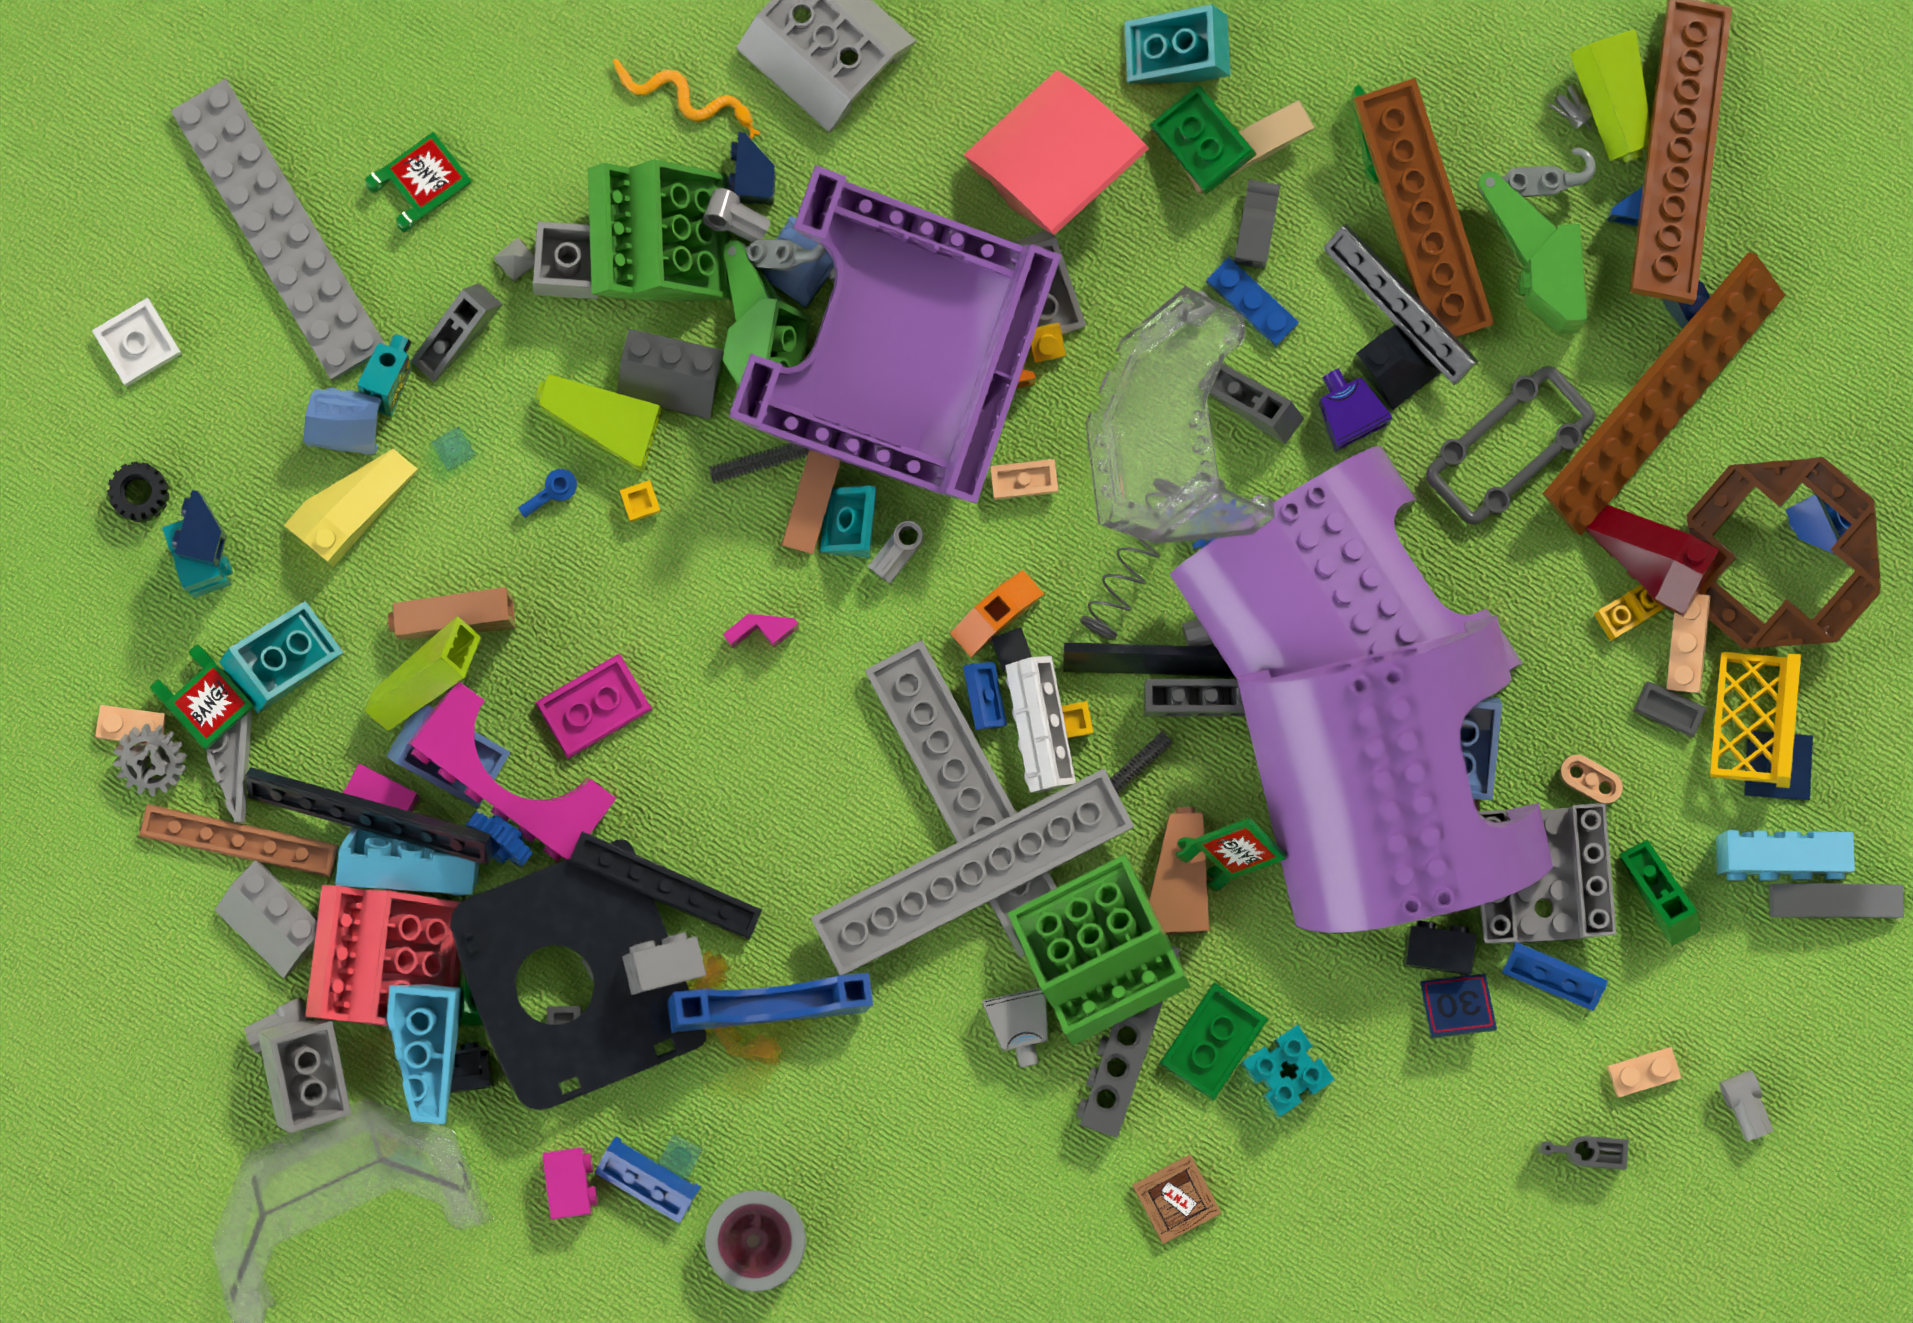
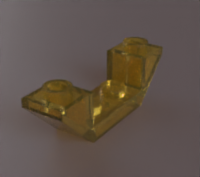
(758, 1049)

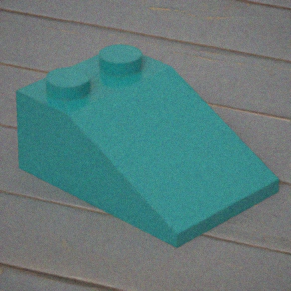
(1178, 46)
(280, 656)

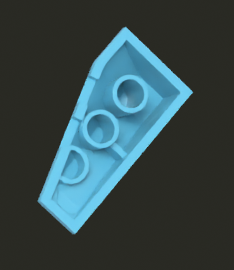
(425, 1040)

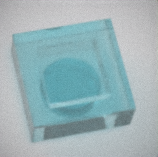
(453, 448)
(680, 1156)

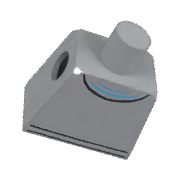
(1019, 1023)

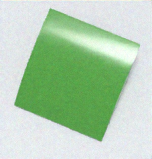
(652, 233)
(1098, 950)

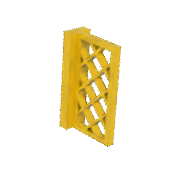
(1784, 720)

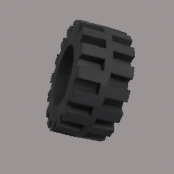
(124, 477)

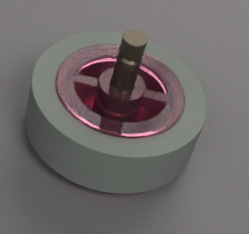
(755, 1240)

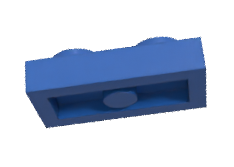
(985, 695)

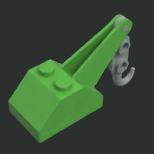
(1549, 255)
(763, 321)

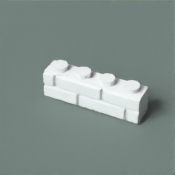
(1040, 724)

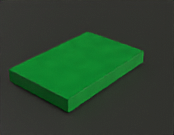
(1202, 139)
(1213, 1041)

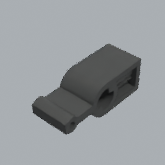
(1257, 224)
(1594, 1145)

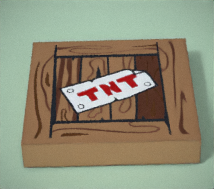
(1176, 1199)

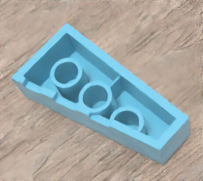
(1784, 854)
(388, 863)

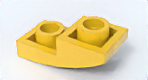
(1627, 612)

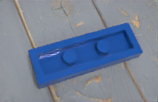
(1252, 301)
(1554, 976)

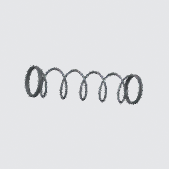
(1098, 625)

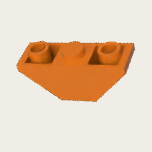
(996, 612)

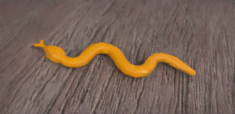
(683, 97)

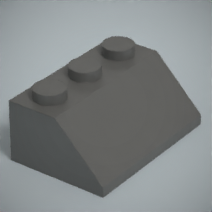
(670, 373)

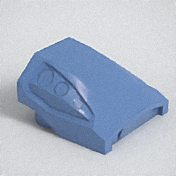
(803, 280)
(342, 421)

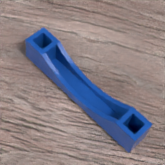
(773, 1004)

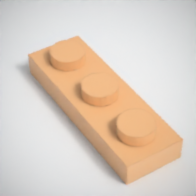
(1688, 647)

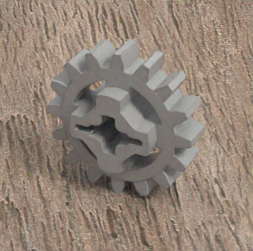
(163, 758)

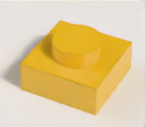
(1048, 343)
(640, 501)
(1077, 720)

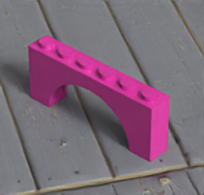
(449, 742)

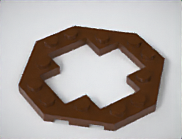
(1855, 547)

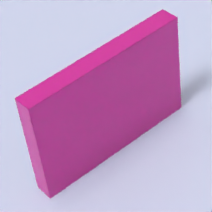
(593, 706)

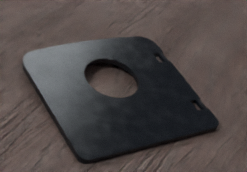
(600, 924)

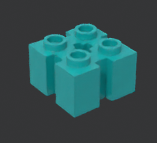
(195, 576)
(1284, 1091)

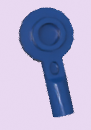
(559, 486)

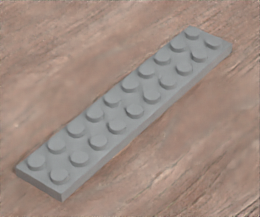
(278, 229)
(948, 759)
(972, 872)

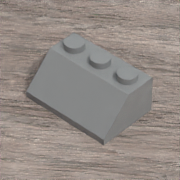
(269, 918)
(304, 1074)

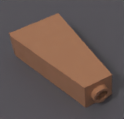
(479, 609)
(1179, 886)

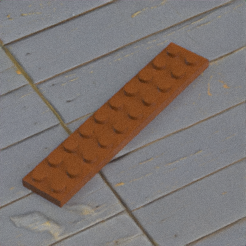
(1681, 151)
(1664, 393)

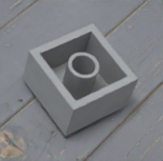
(563, 261)
(663, 965)

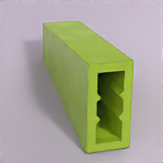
(1615, 93)
(606, 418)
(424, 675)

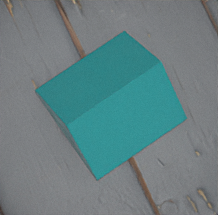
(849, 521)

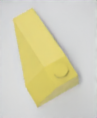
(345, 510)

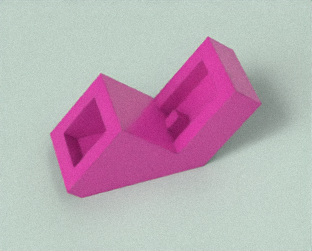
(772, 627)

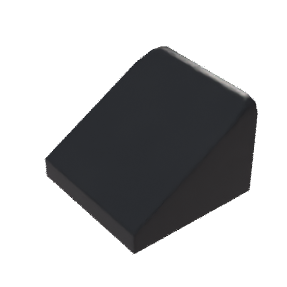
(1011, 647)

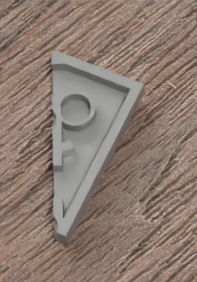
(230, 763)

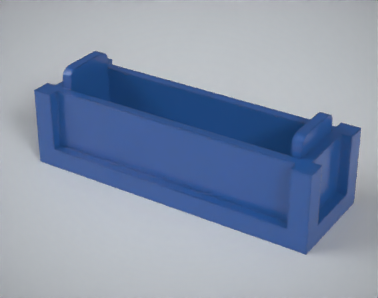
(647, 1180)

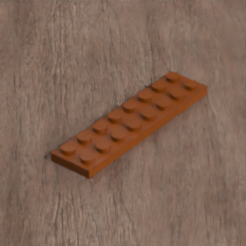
(1422, 206)

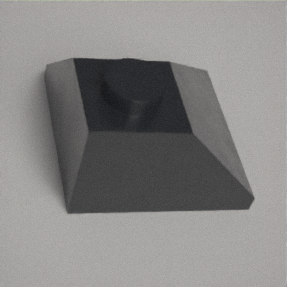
(1395, 366)

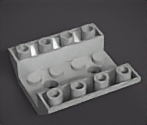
(806, 55)
(1575, 886)

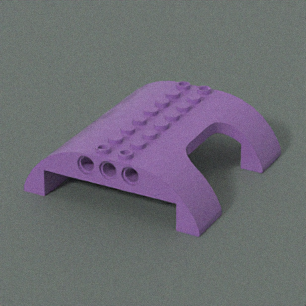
(912, 343)
(1320, 578)
(1376, 787)

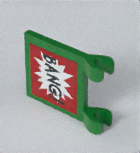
(424, 177)
(207, 703)
(1234, 850)

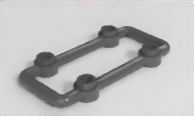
(1497, 498)

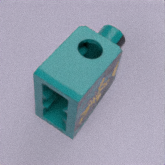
(387, 373)

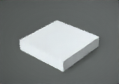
(137, 342)

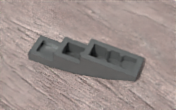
(1836, 901)

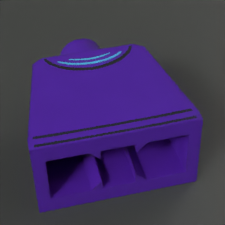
(1351, 410)

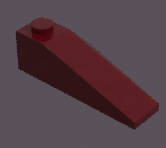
(1659, 557)

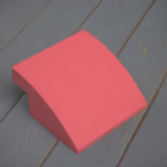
(1055, 152)
(375, 942)

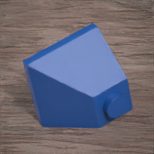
(1817, 522)

